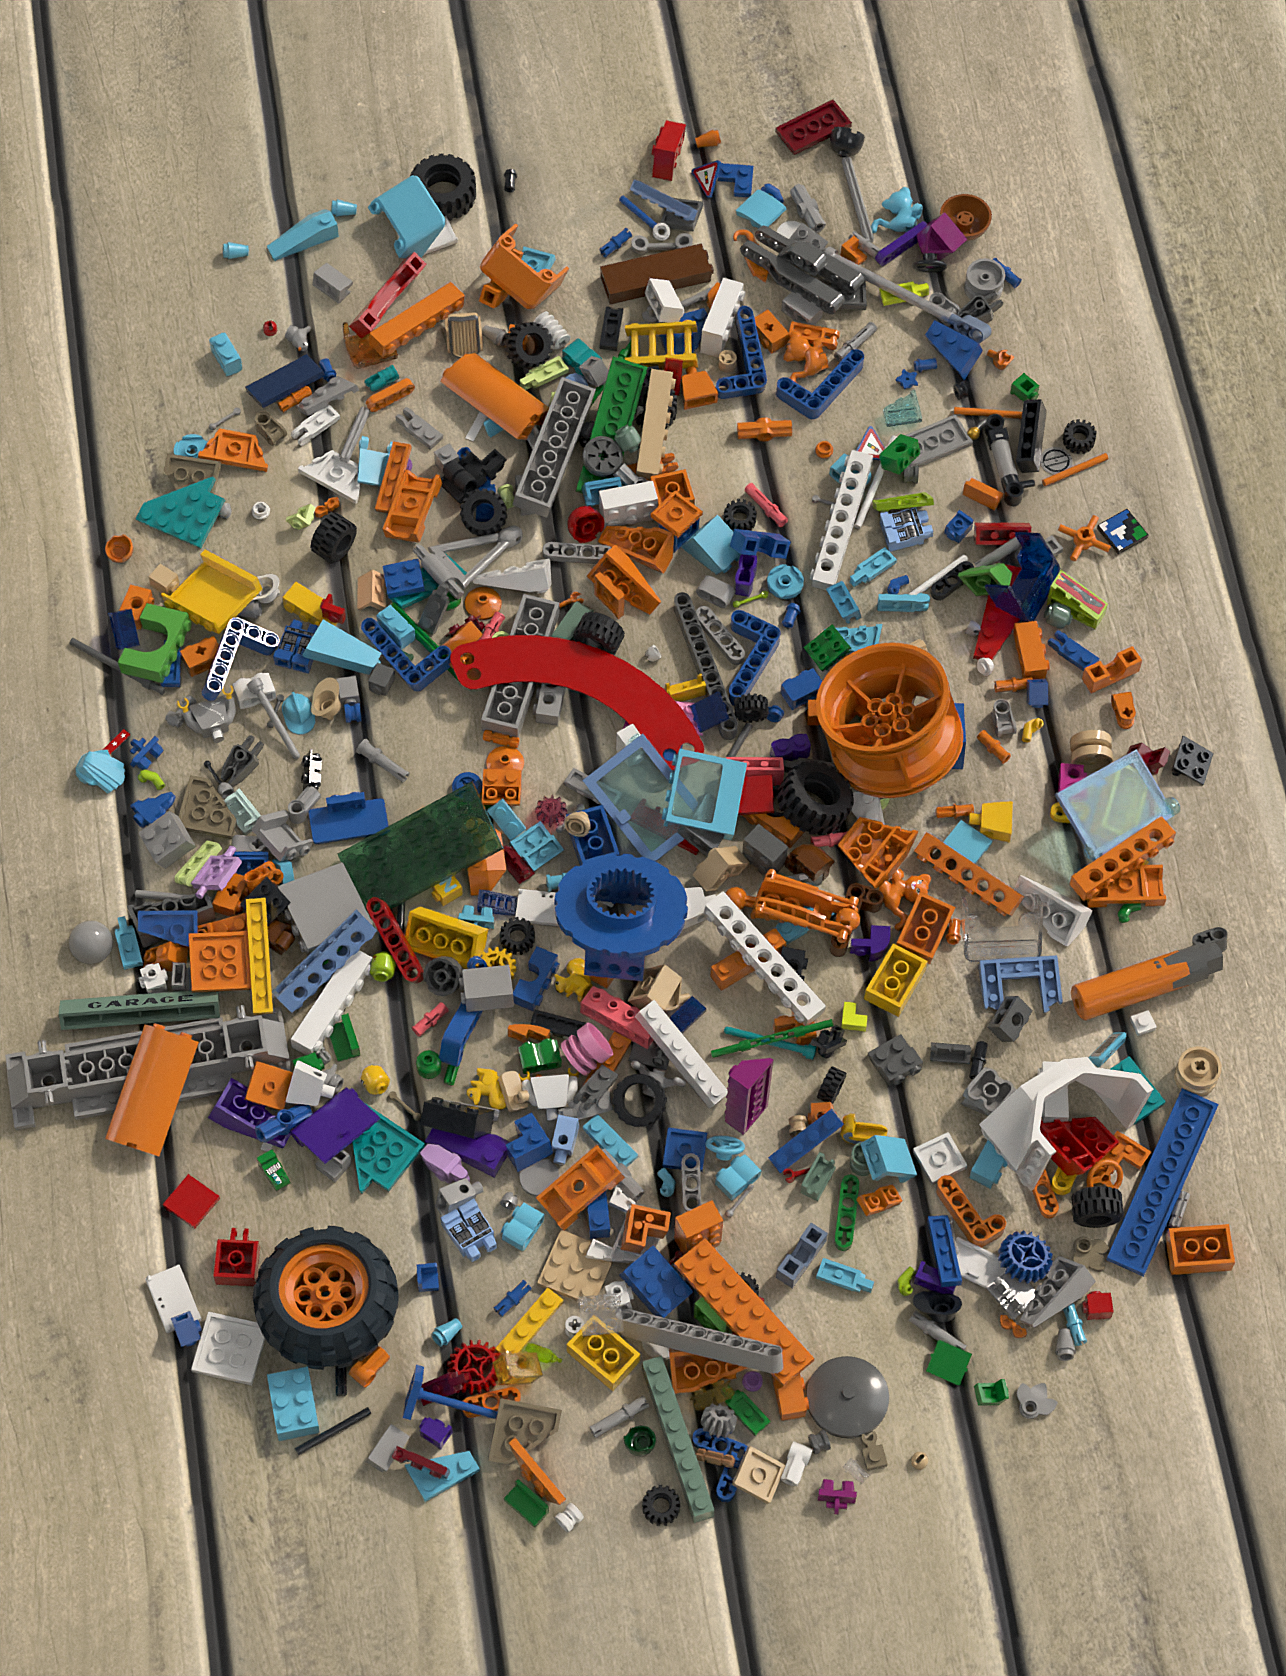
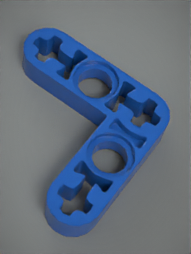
(737, 1446)

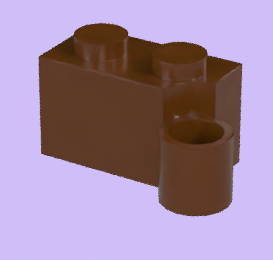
(280, 936)

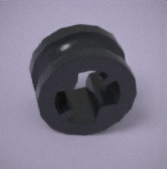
(960, 390)

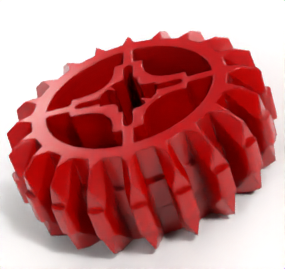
(482, 1362)

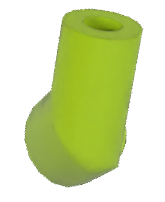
(904, 1281)

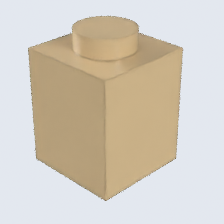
(164, 580)

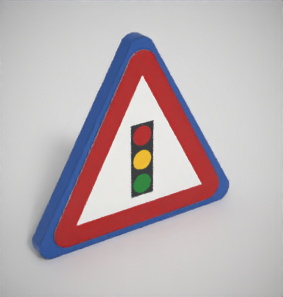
(706, 176)
(871, 444)

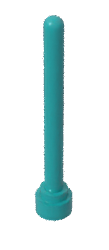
(806, 1050)

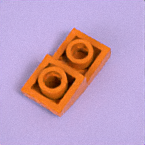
(466, 634)
(880, 1200)

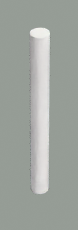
(923, 587)

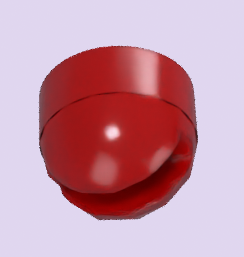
(267, 331)

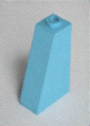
(341, 649)

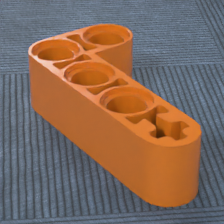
(967, 1210)

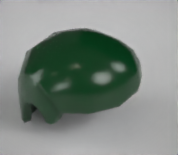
(640, 1440)

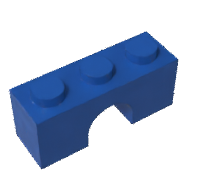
(750, 542)
(529, 993)

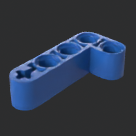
(457, 1035)

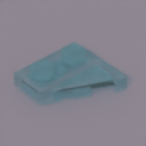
(903, 411)

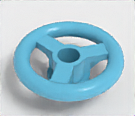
(725, 1149)

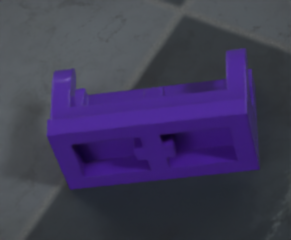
(929, 1279)

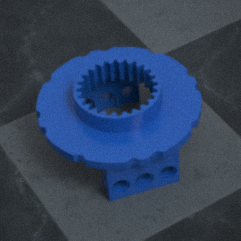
(613, 943)

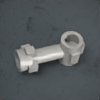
(176, 718)

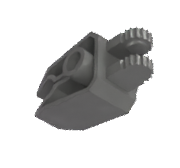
(980, 308)
(241, 761)

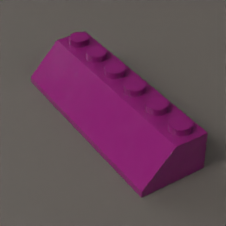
(748, 1092)

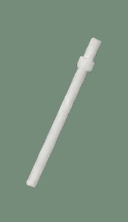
(872, 490)

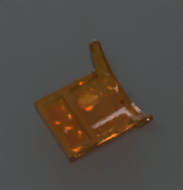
(361, 352)

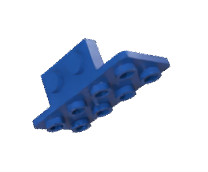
(347, 818)

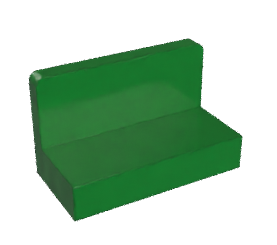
(344, 1039)
(527, 1503)

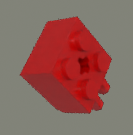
(228, 1252)

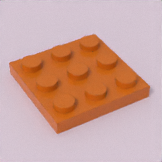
(219, 961)

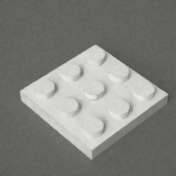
(229, 1348)

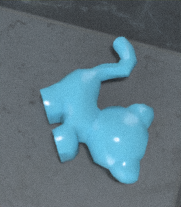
(900, 204)

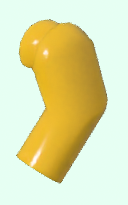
(1031, 727)

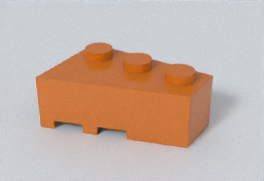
(791, 1398)

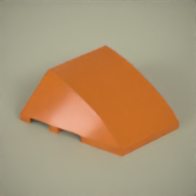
(877, 848)

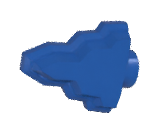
(152, 808)

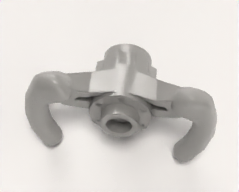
(658, 1075)

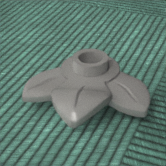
(1035, 1398)

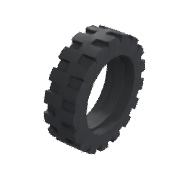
(619, 1094)

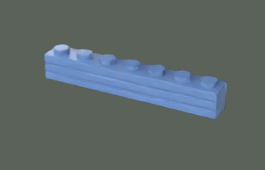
(663, 200)

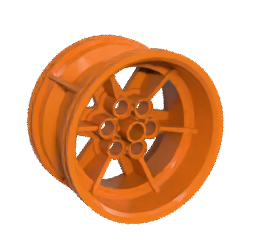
(901, 756)

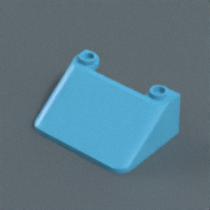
(412, 216)

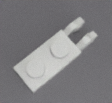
(315, 425)

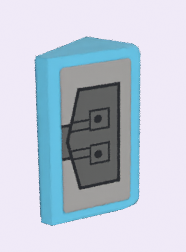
(1107, 1048)

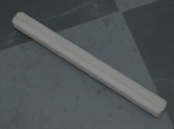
(857, 198)

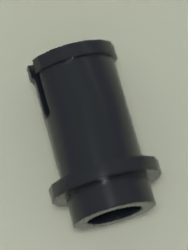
(510, 176)

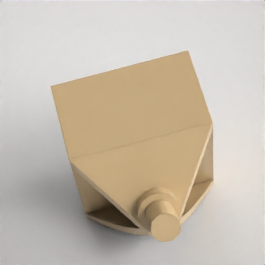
(660, 985)

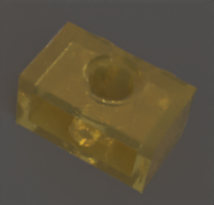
(517, 1368)

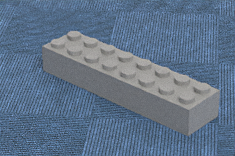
(554, 447)
(510, 701)

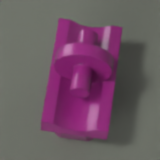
(833, 1497)

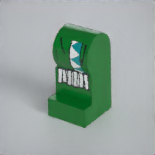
(273, 1170)

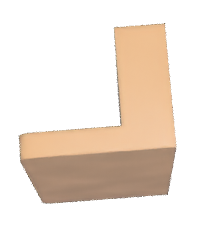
(371, 591)

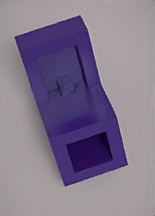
(875, 946)

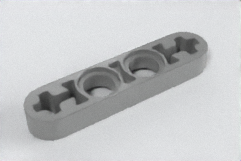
(578, 549)
(717, 636)

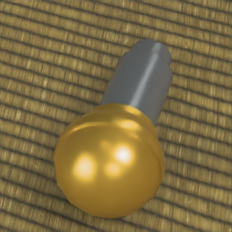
(974, 432)

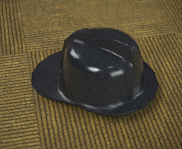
(938, 1306)

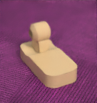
(512, 1090)

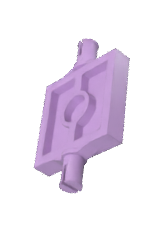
(216, 872)

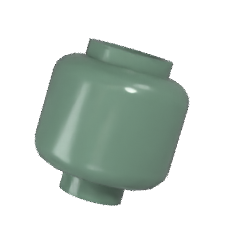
(627, 438)
(1058, 615)

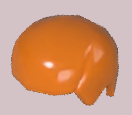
(119, 548)

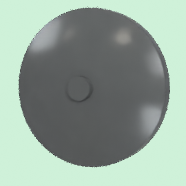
(847, 1397)

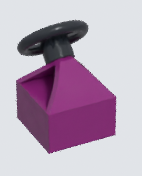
(936, 242)

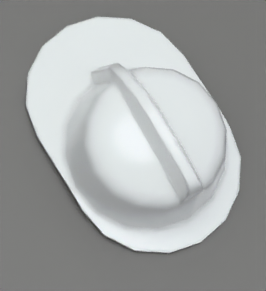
(269, 588)

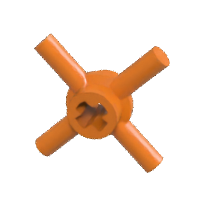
(1084, 538)

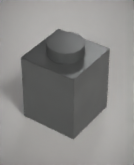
(381, 679)

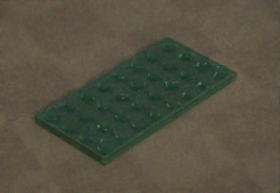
(422, 849)

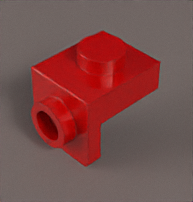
(332, 612)

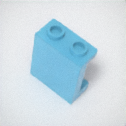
(888, 1157)

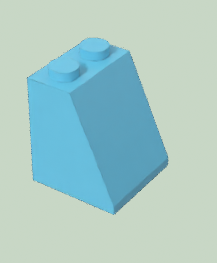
(712, 546)

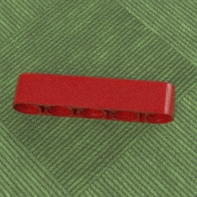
(388, 935)

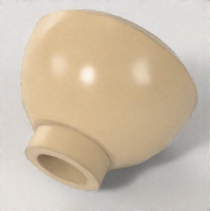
(577, 824)

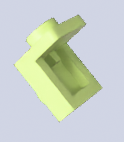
(302, 518)

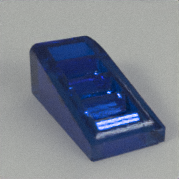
(490, 895)

